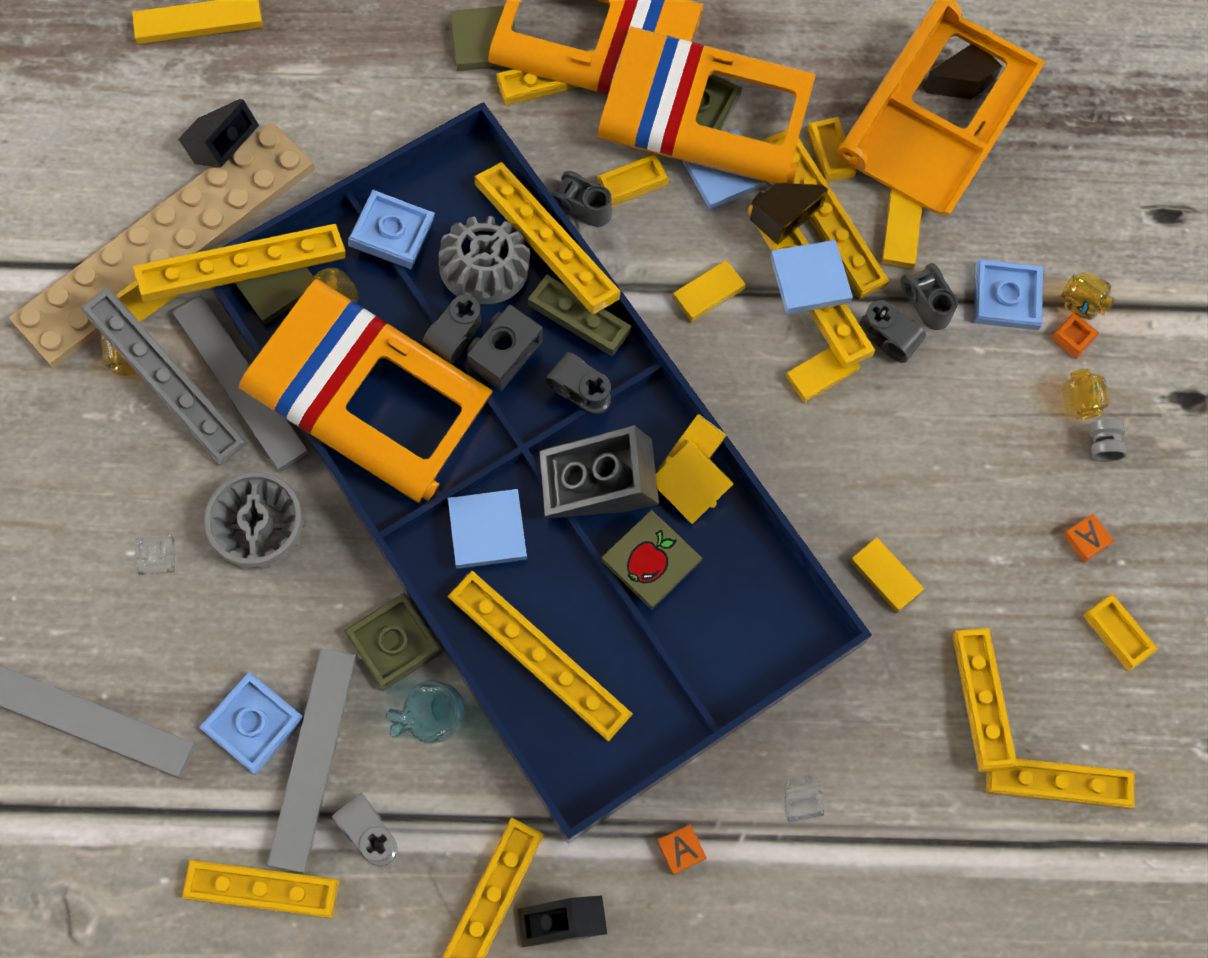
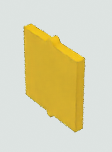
(692, 482)

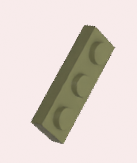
(565, 309)

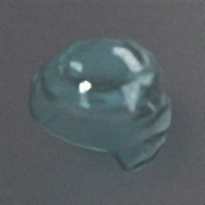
(430, 713)

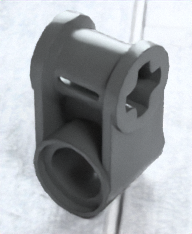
(578, 195)
(930, 290)
(451, 333)
(894, 333)
(575, 381)

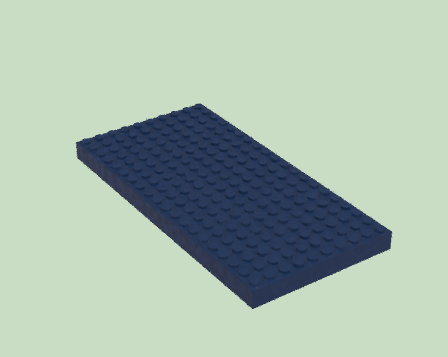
(691, 670)

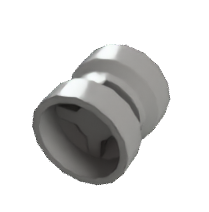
(1107, 440)

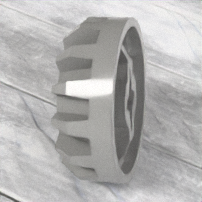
(482, 270)
(243, 500)

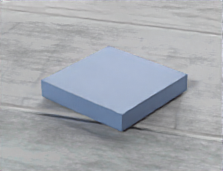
(719, 186)
(391, 229)
(811, 277)
(1008, 294)
(487, 528)
(252, 723)

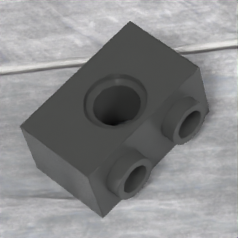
(501, 365)

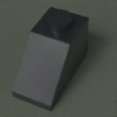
(219, 134)
(562, 921)

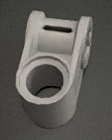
(362, 827)

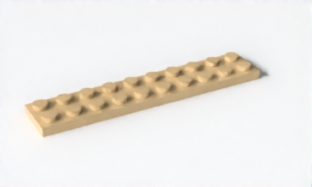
(181, 225)

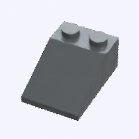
(599, 475)

